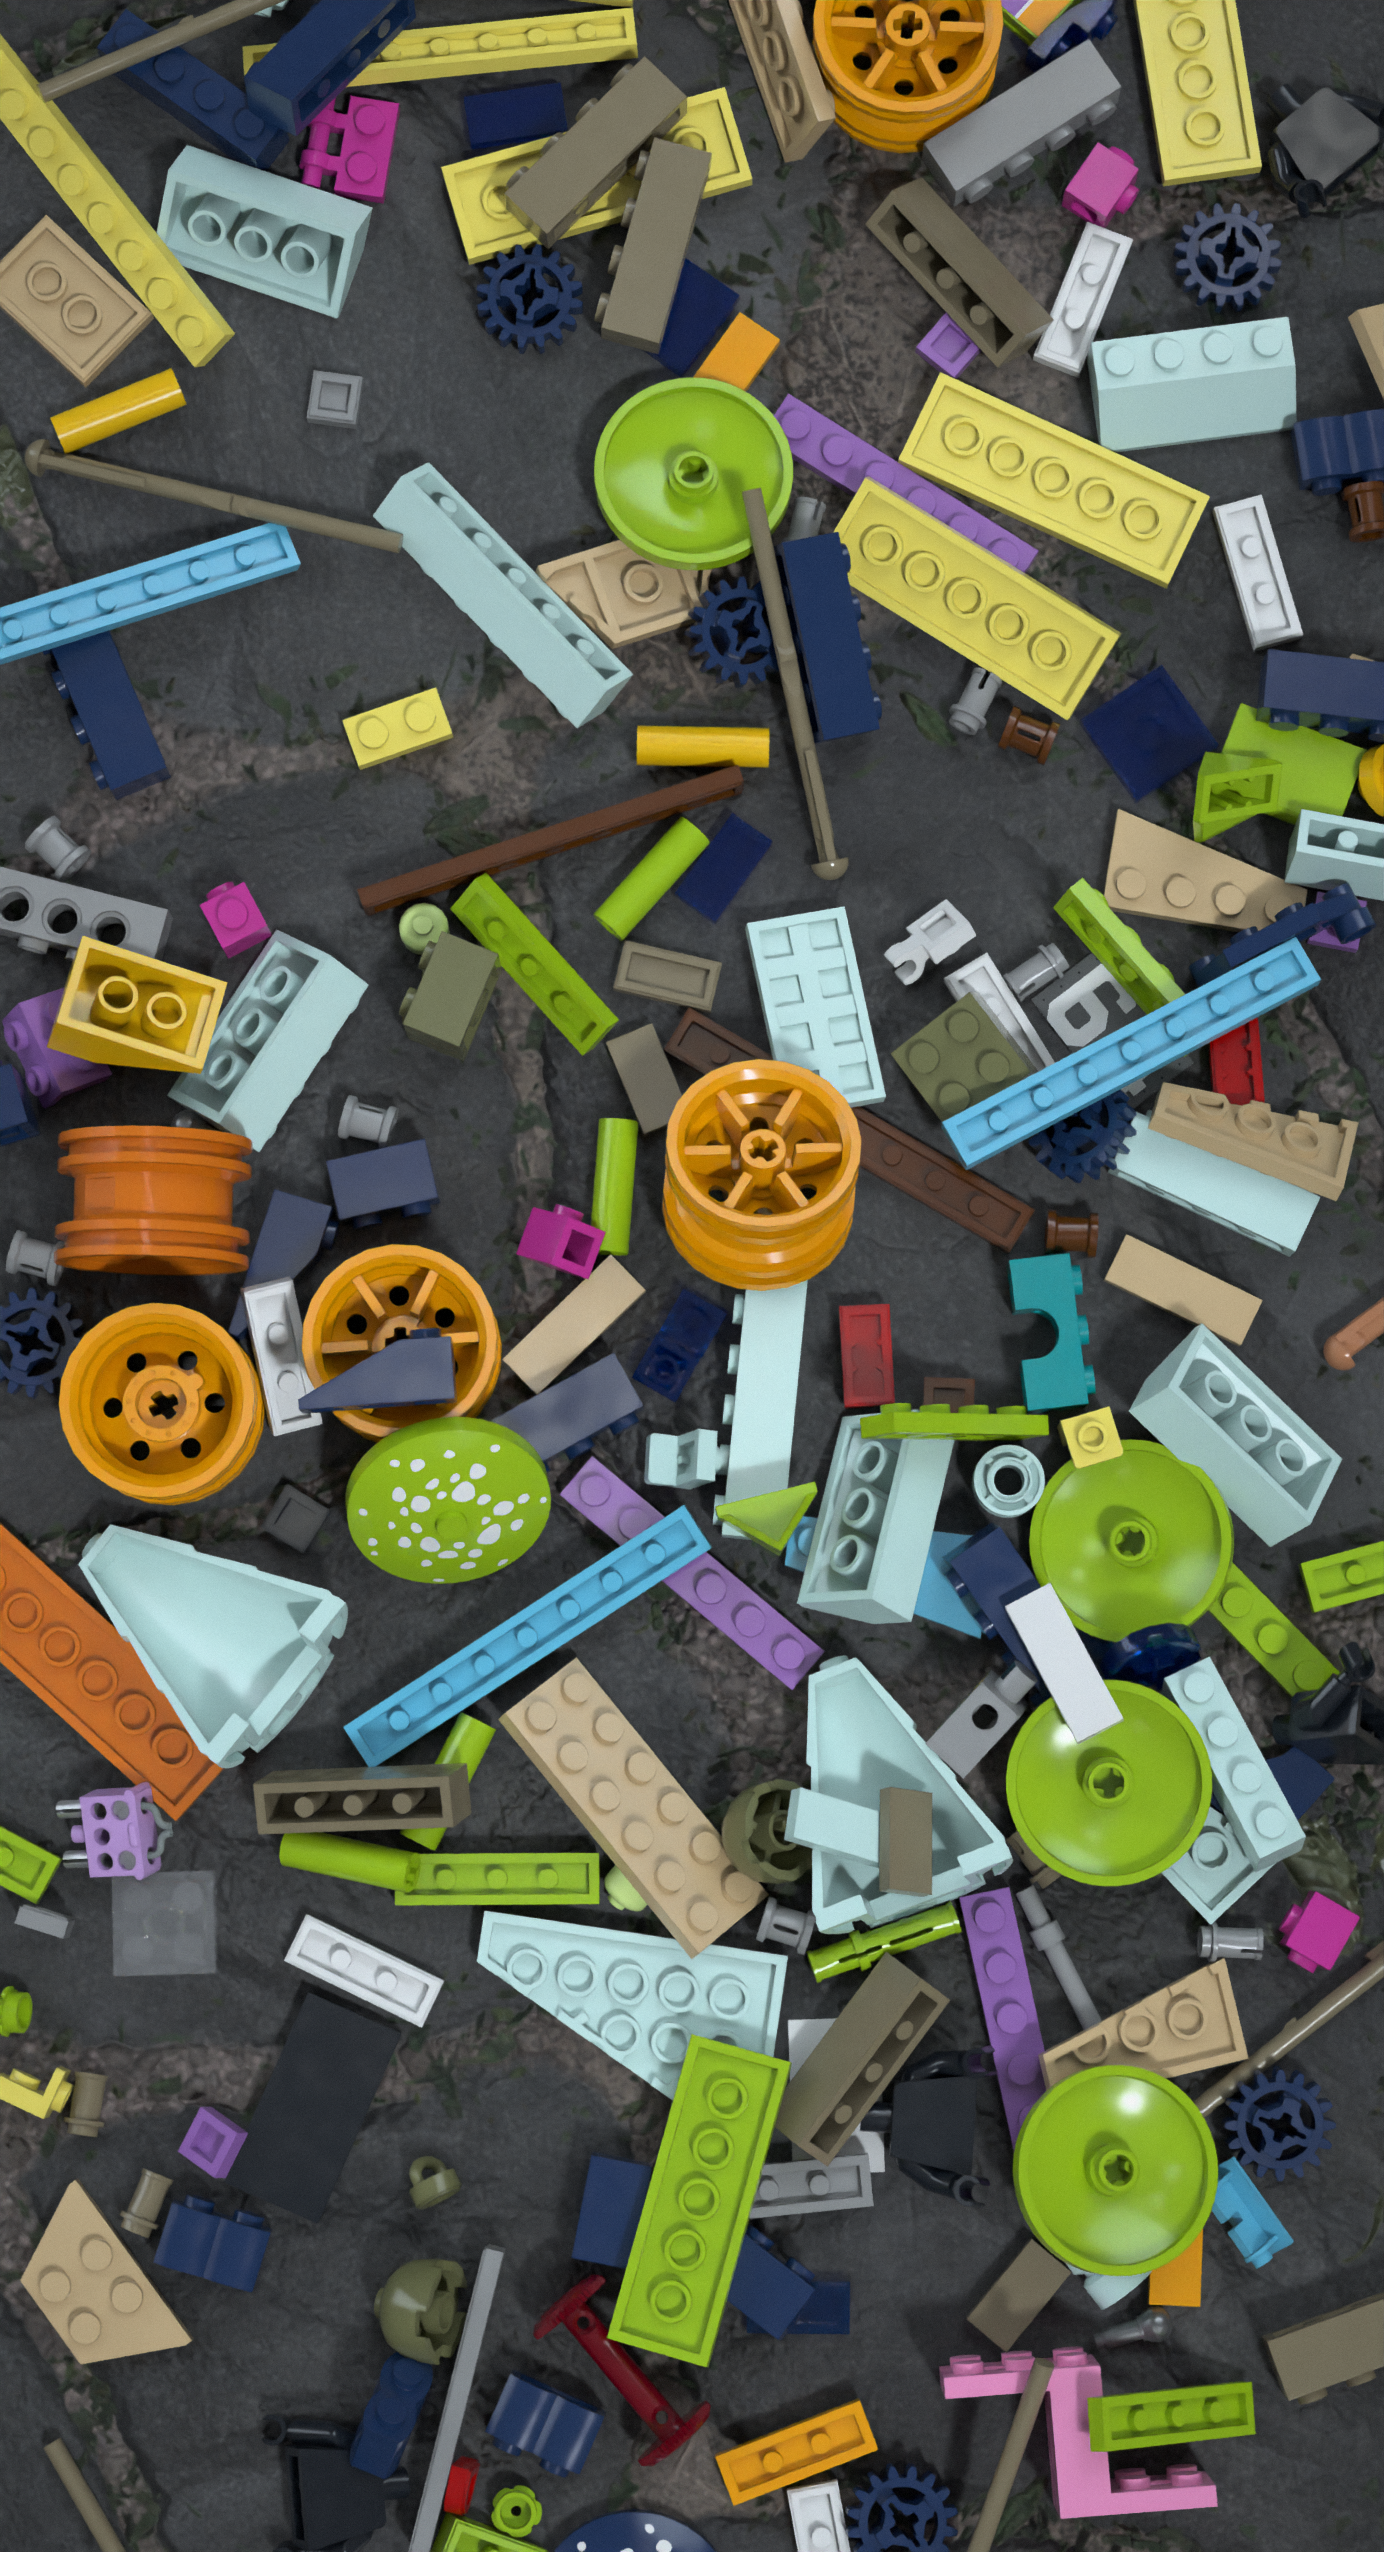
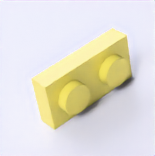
(397, 728)

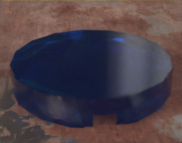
(1152, 1654)

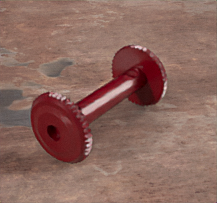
(622, 2371)

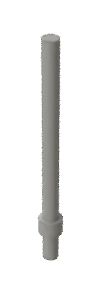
(1048, 1937)

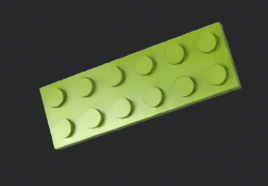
(699, 2201)

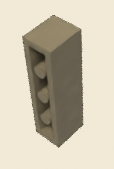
(595, 152)
(655, 245)
(959, 271)
(362, 1798)
(858, 2058)
(1329, 2350)

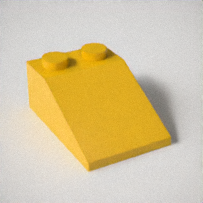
(135, 1010)

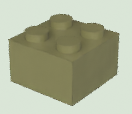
(451, 995)
(963, 1057)

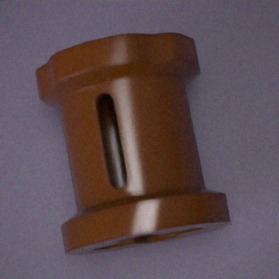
(1365, 510)
(1044, 731)
(1071, 1233)

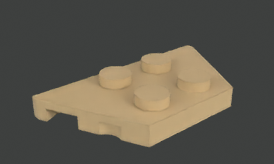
(624, 593)
(97, 2287)

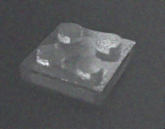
(165, 1924)

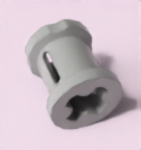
(57, 849)
(368, 1122)
(34, 1258)
(786, 1925)

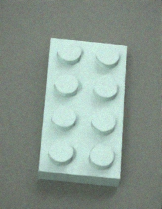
(816, 1000)

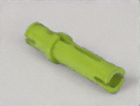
(893, 1938)

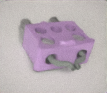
(116, 1831)

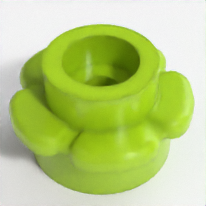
(14, 2011)
(530, 2511)

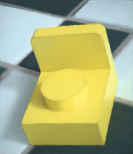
(1091, 1438)
(23, 2092)

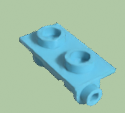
(1254, 2224)

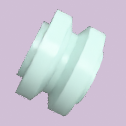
(1008, 1457)

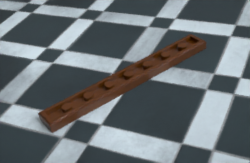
(552, 840)
(884, 1149)

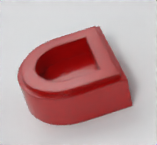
(461, 2485)

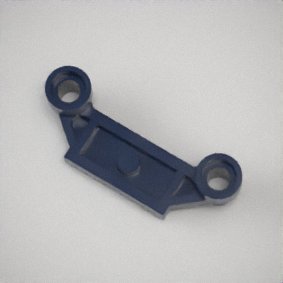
(1337, 911)

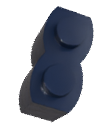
(1339, 451)
(213, 2243)
(390, 2415)
(545, 2423)

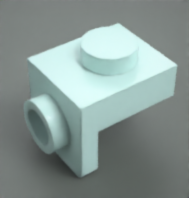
(682, 1460)

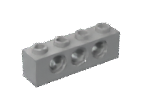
(145, 924)

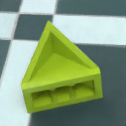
(1233, 791)
(769, 1517)

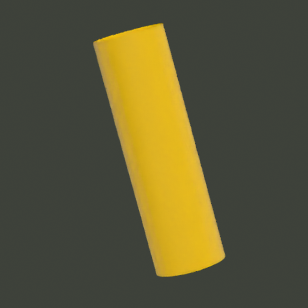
(118, 411)
(702, 746)

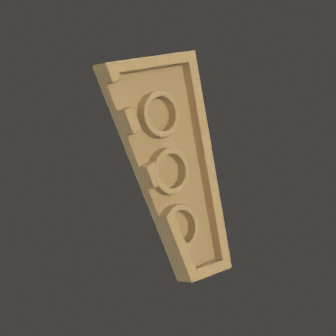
(1186, 882)
(1273, 1143)
(1168, 2032)

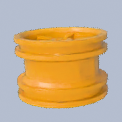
(867, 99)
(760, 1139)
(364, 1289)
(101, 1372)

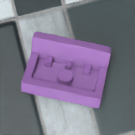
(47, 1071)

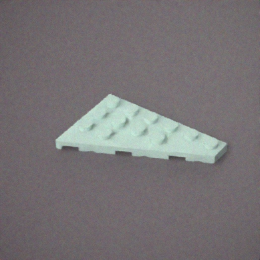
(638, 1991)

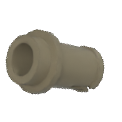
(1040, 1871)
(86, 2104)
(146, 2203)

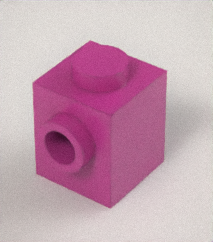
(1102, 186)
(235, 918)
(561, 1241)
(1316, 1931)

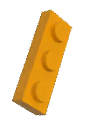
(796, 2452)

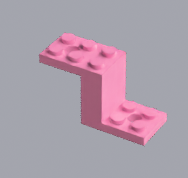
(1077, 2474)

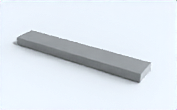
(457, 2399)

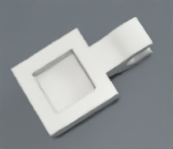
(932, 937)

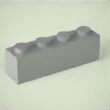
(1021, 124)

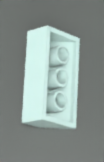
(262, 230)
(1193, 385)
(270, 1038)
(1239, 1434)
(874, 1526)

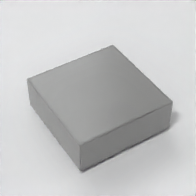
(335, 399)
(45, 1920)

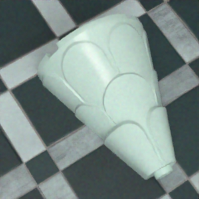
(215, 1635)
(868, 1743)

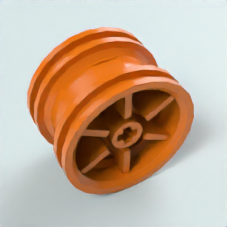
(153, 1200)

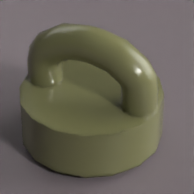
(435, 2188)

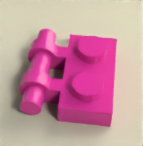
(365, 150)

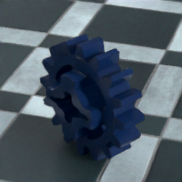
(1208, 256)
(548, 304)
(720, 624)
(1077, 1151)
(42, 1321)
(1271, 2143)
(920, 2506)

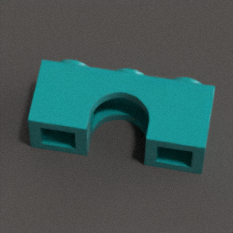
(1049, 1289)

